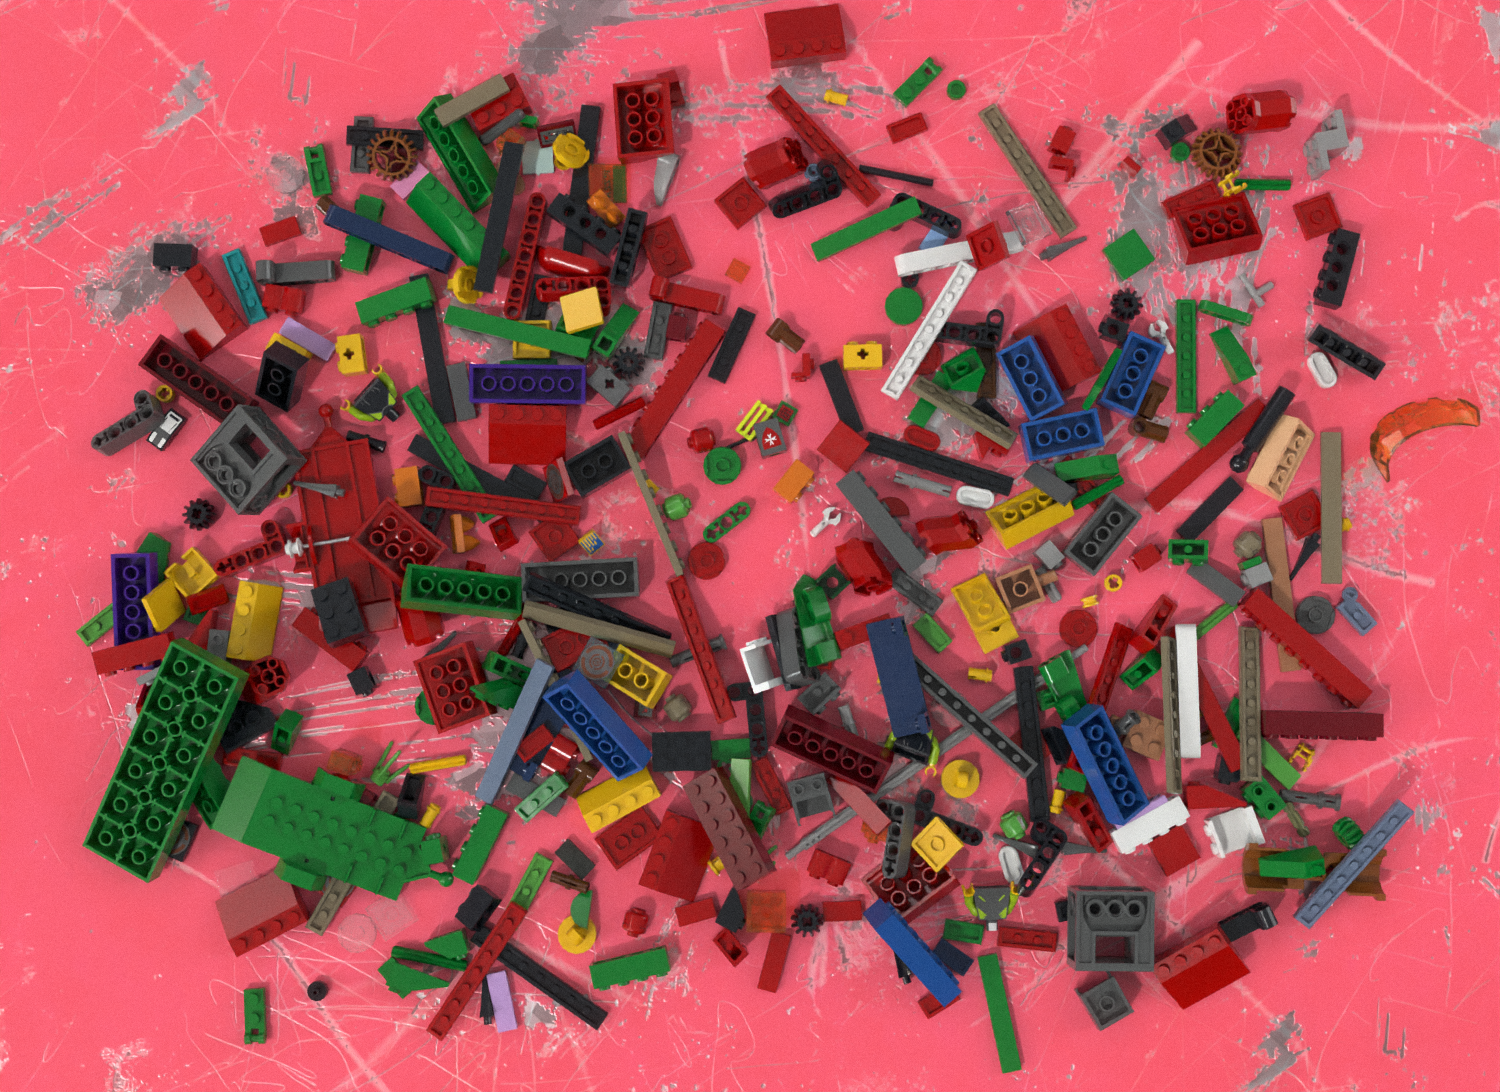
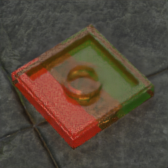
(610, 179)

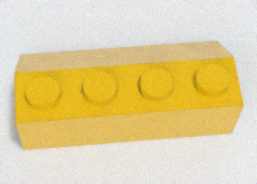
(1026, 516)
(254, 621)
(617, 798)

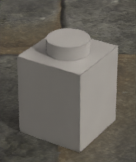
(1049, 555)
(1256, 575)

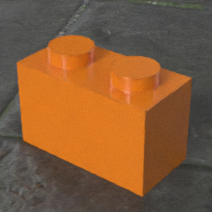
(794, 481)
(409, 487)

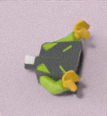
(990, 902)

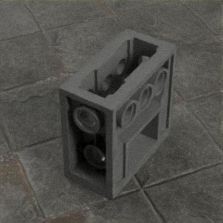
(237, 469)
(1132, 923)

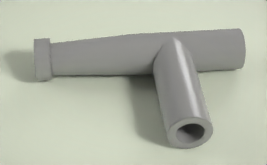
(1256, 294)

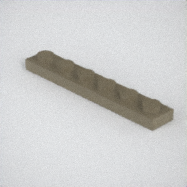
(963, 412)

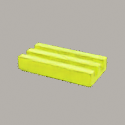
(763, 408)

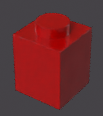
(1061, 140)
(1146, 557)

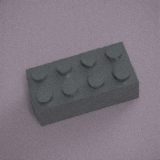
(1101, 534)

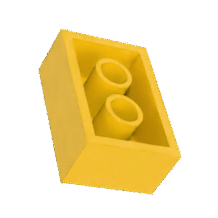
(640, 678)

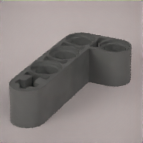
(295, 272)
(132, 427)
(792, 650)
(896, 863)

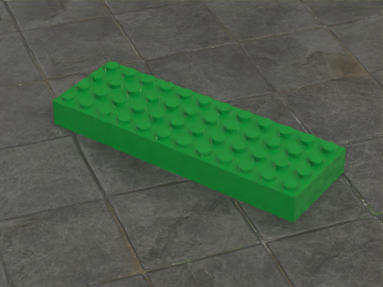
(165, 759)

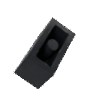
(174, 257)
(477, 907)

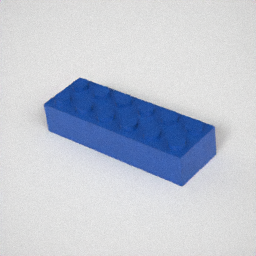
(597, 725)
(1105, 764)
(913, 951)

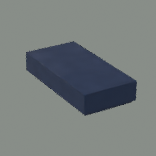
(953, 957)

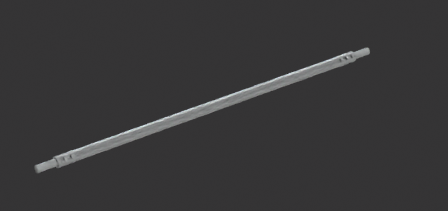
(912, 768)

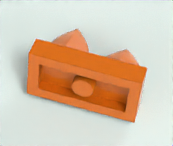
(605, 208)
(460, 542)

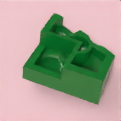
(156, 543)

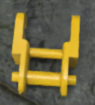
(1228, 179)
(1308, 760)

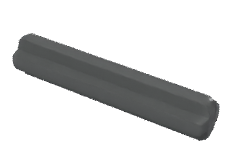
(501, 127)

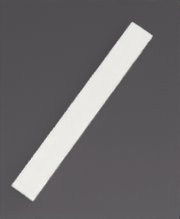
(929, 330)

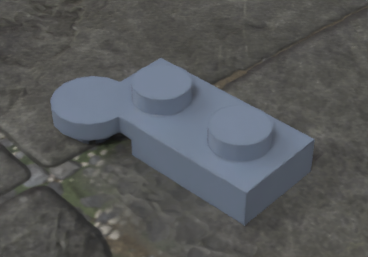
(1354, 612)

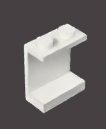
(759, 666)
(1233, 830)

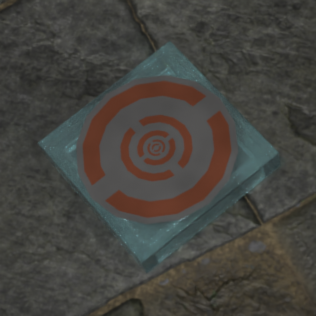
(598, 662)

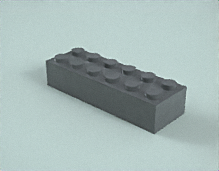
(881, 522)
(589, 577)

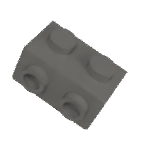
(819, 694)

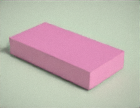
(406, 185)

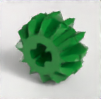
(1347, 832)

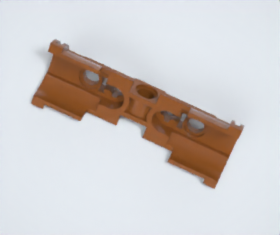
(1364, 884)

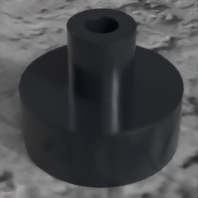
(317, 990)

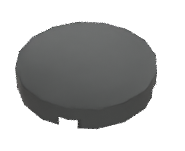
(1315, 614)

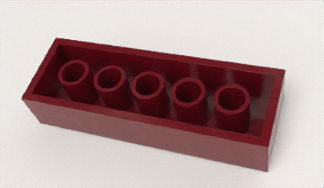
(193, 379)
(1322, 724)
(832, 749)
(729, 828)

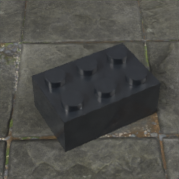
(281, 376)
(597, 466)
(340, 612)
(681, 751)

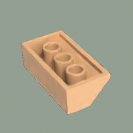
(1280, 457)

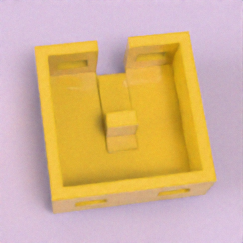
(194, 575)

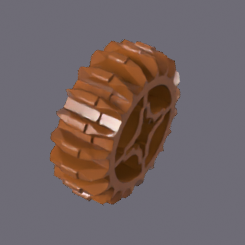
(383, 152)
(1230, 152)

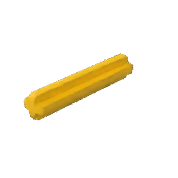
(438, 764)

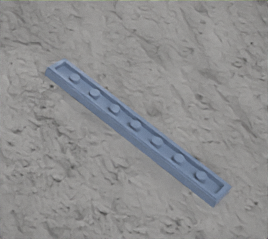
(515, 731)
(1353, 863)

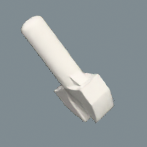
(1161, 335)
(825, 522)

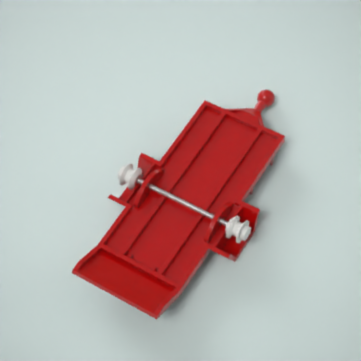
(332, 521)

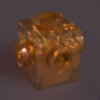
(510, 136)
(871, 836)

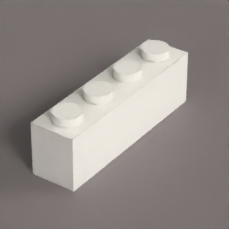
(1149, 825)

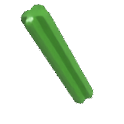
(1214, 619)

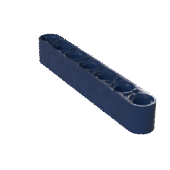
(388, 239)

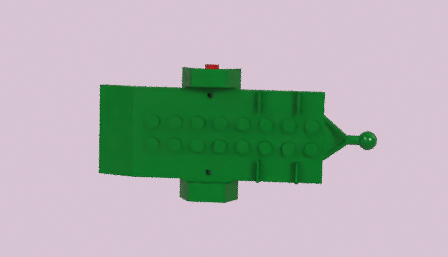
(322, 830)

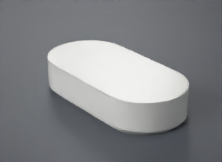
(1322, 370)
(975, 497)
(1010, 864)

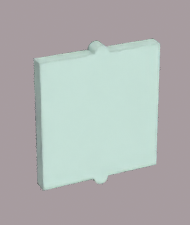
(537, 159)

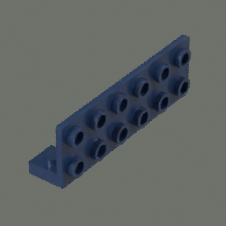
(899, 677)
(543, 715)

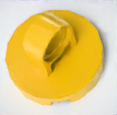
(569, 152)
(463, 285)
(960, 778)
(574, 938)

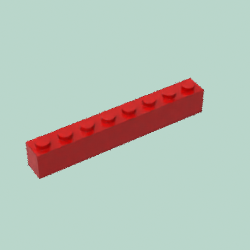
(676, 386)
(1304, 648)

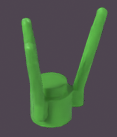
(381, 773)

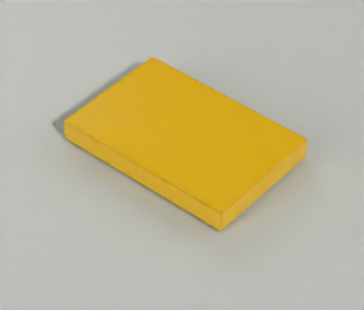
(980, 604)

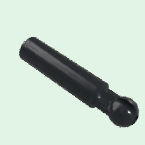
(1262, 428)

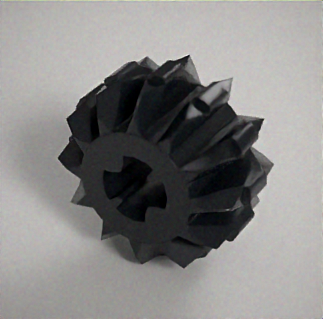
(1133, 306)
(636, 358)
(192, 513)
(806, 913)

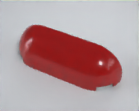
(569, 264)

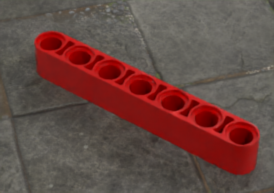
(525, 248)

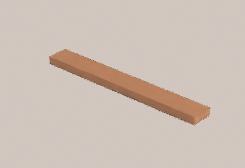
(1279, 587)

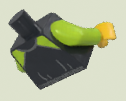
(375, 399)
(916, 747)

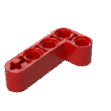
(572, 285)
(686, 297)
(251, 553)

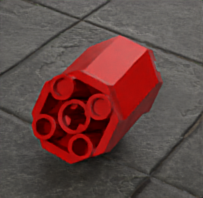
(1260, 112)
(775, 162)
(949, 532)
(863, 567)
(419, 625)
(266, 679)

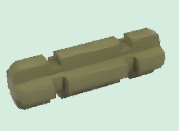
(1296, 820)

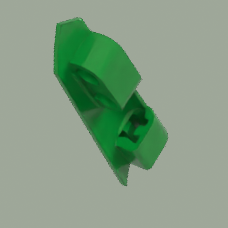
(814, 623)
(1064, 684)

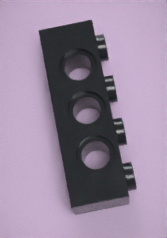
(564, 203)
(1348, 243)
(629, 248)
(1346, 351)

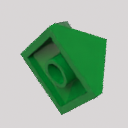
(965, 371)

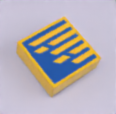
(591, 542)

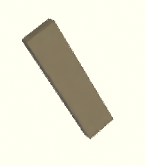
(471, 100)

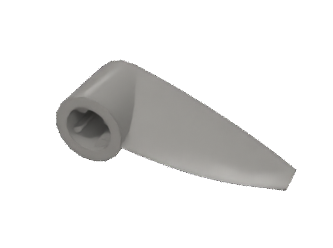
(664, 175)

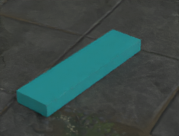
(245, 286)

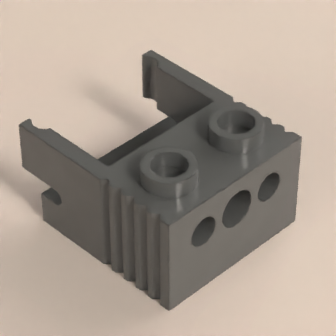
(810, 795)
(1105, 1003)

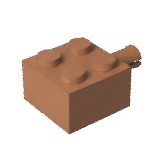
(1023, 587)
(1146, 737)

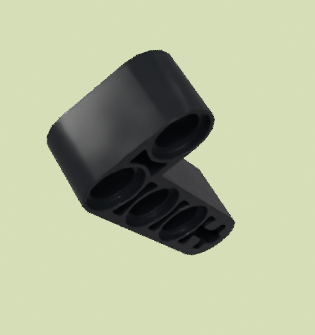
(804, 193)
(928, 214)
(984, 332)
(435, 481)
(752, 719)
(929, 815)
(1040, 862)
(1248, 920)

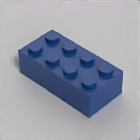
(1131, 375)
(1031, 378)
(1061, 435)

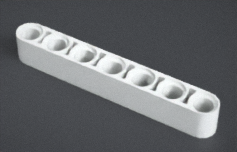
(945, 256)
(1188, 690)

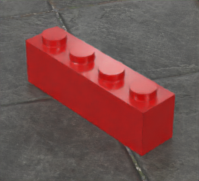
(131, 654)
(350, 655)

